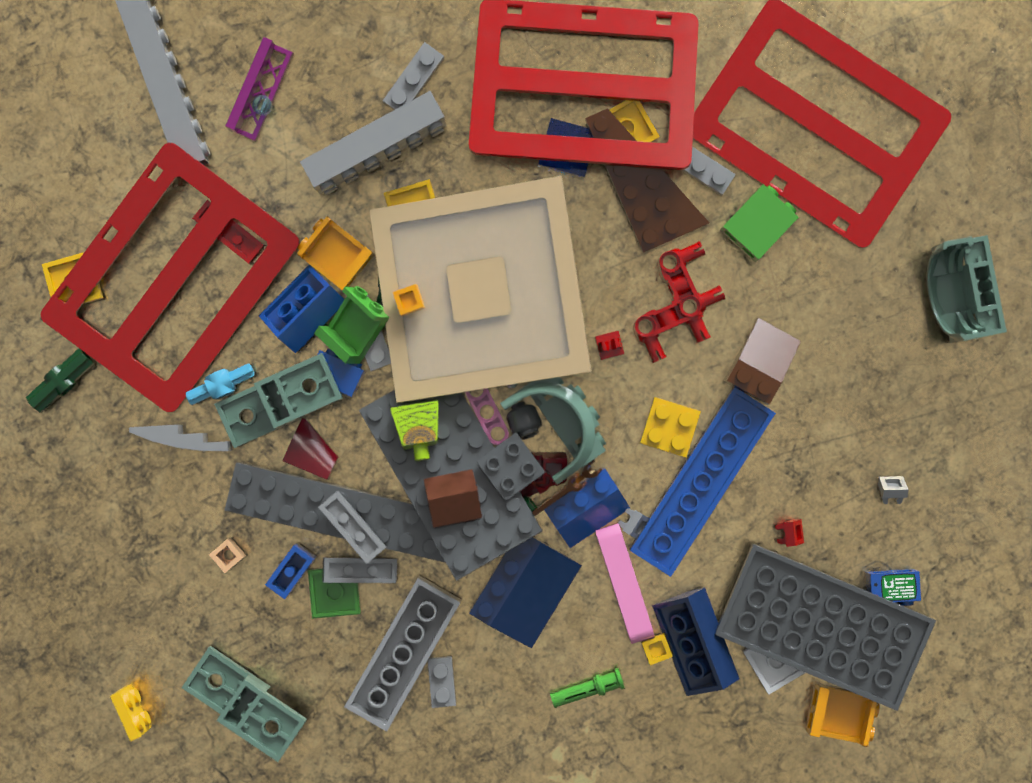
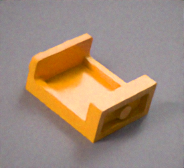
(334, 253)
(841, 715)

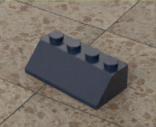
(697, 652)

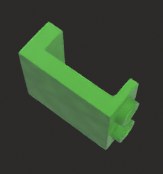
(760, 222)
(353, 326)

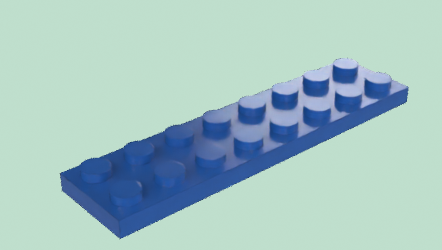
(702, 481)

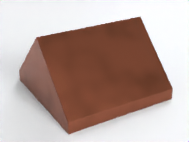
(453, 498)

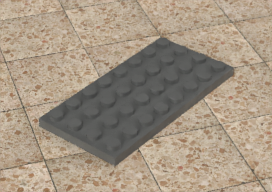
(460, 444)
(825, 627)

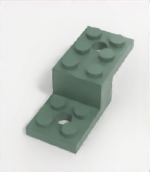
(278, 400)
(244, 703)

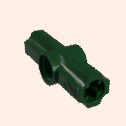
(60, 380)

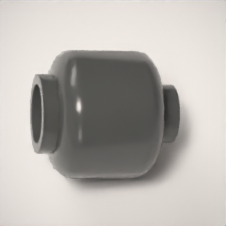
(524, 420)

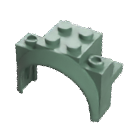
(965, 290)
(568, 418)

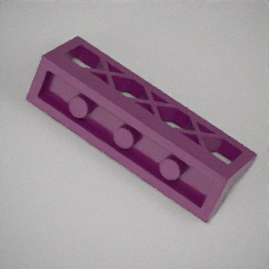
(251, 84)

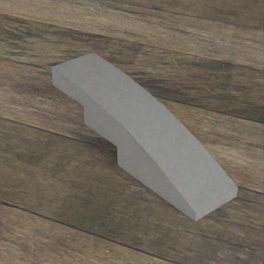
(173, 436)

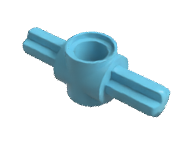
(220, 384)

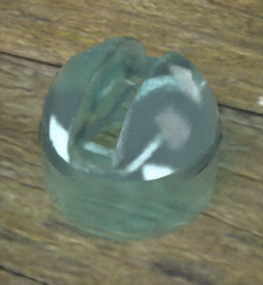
(266, 107)

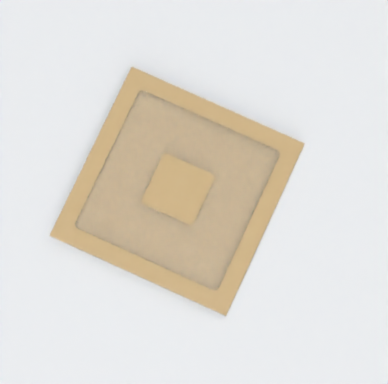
(492, 286)

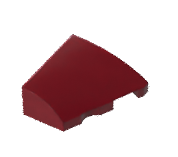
(310, 452)
(551, 463)

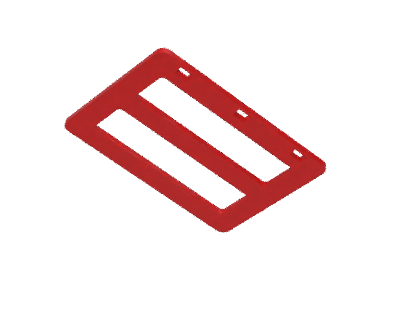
(675, 91)
(894, 171)
(128, 217)

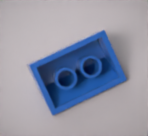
(302, 308)
(587, 510)

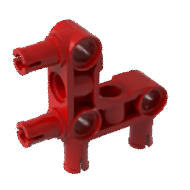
(682, 290)

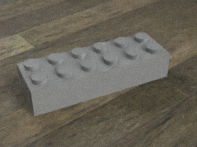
(374, 143)
(403, 653)

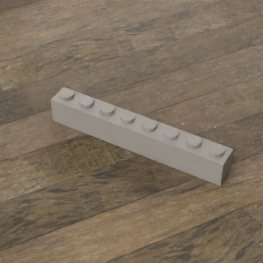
(161, 78)

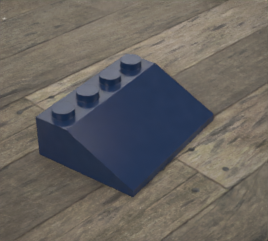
(525, 590)

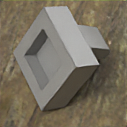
(893, 487)
(635, 524)

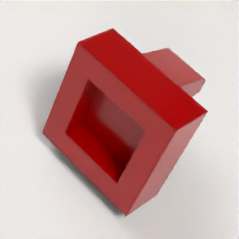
(609, 345)
(793, 533)

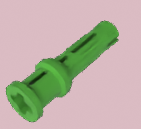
(599, 685)

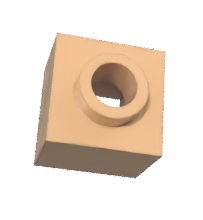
(220, 558)

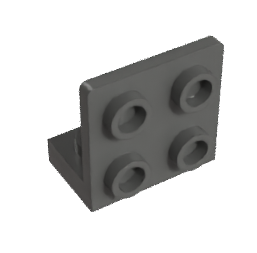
(510, 466)

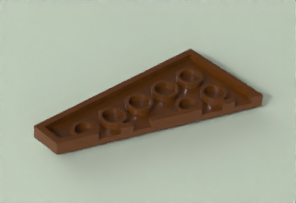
(648, 196)

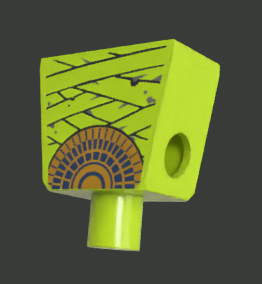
(417, 427)

